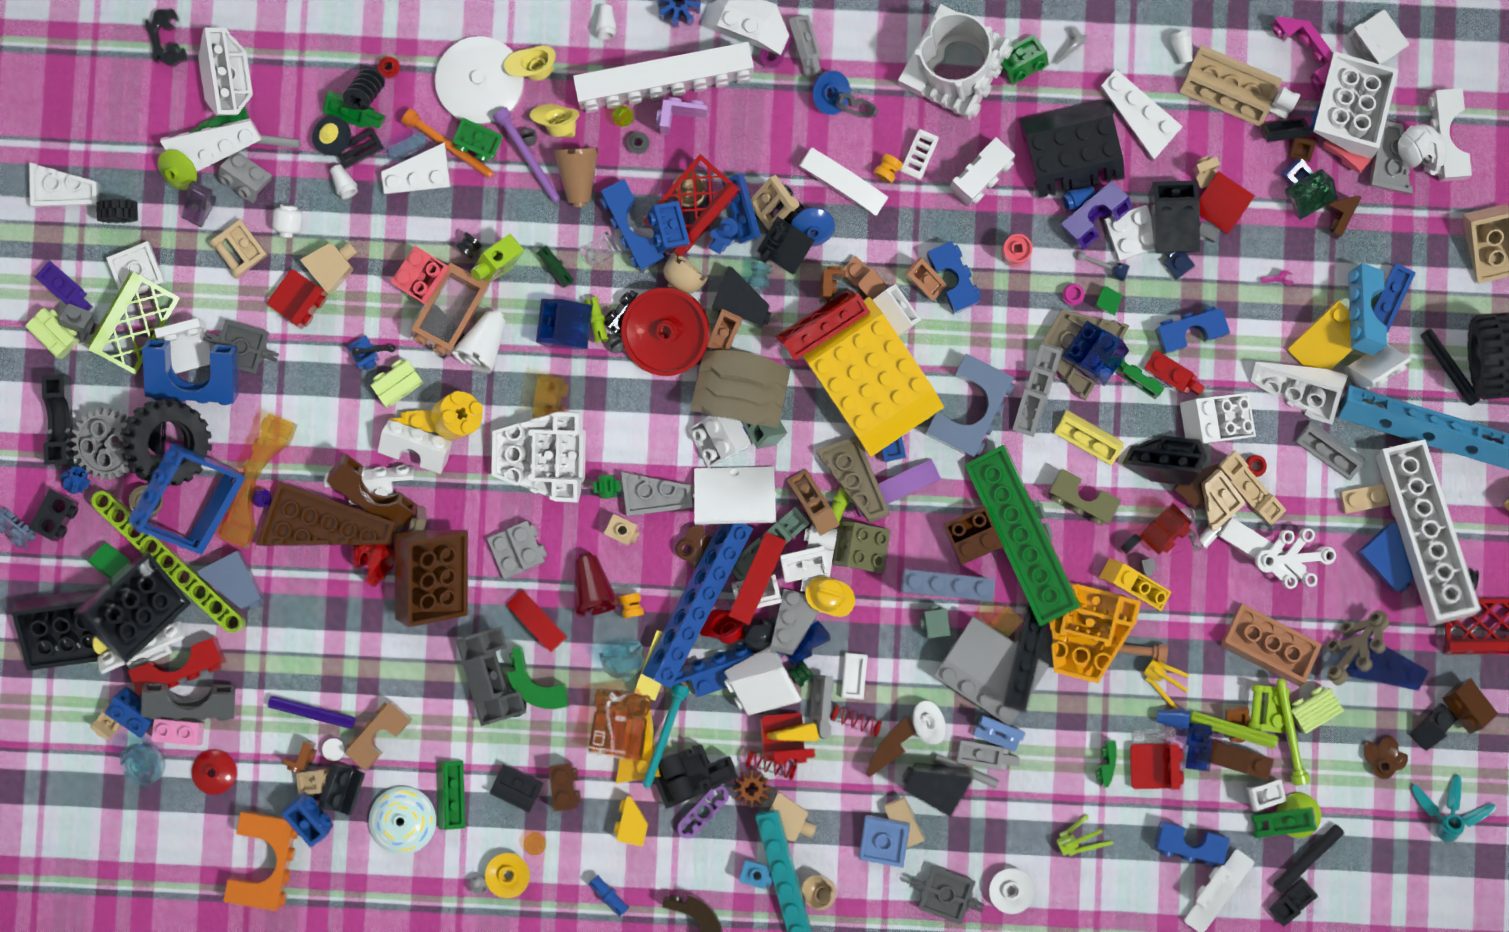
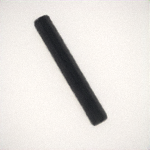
(1450, 366)
(1308, 858)

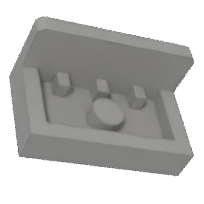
(243, 176)

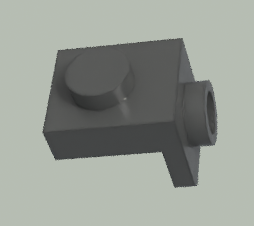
(78, 320)

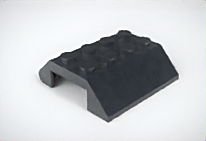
(1073, 146)

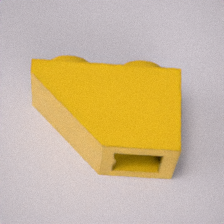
(633, 823)

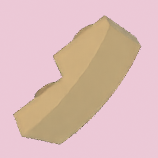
(901, 811)

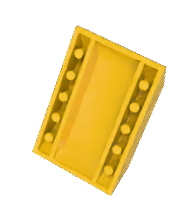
(873, 381)

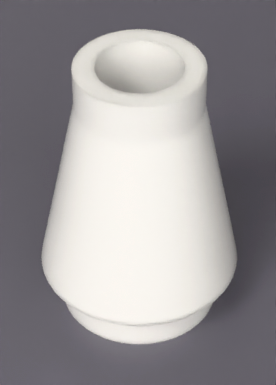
(606, 23)
(1183, 46)
(344, 184)

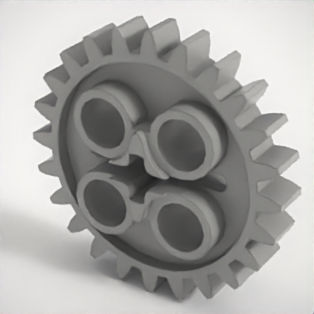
(91, 431)

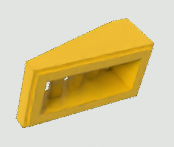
(800, 732)

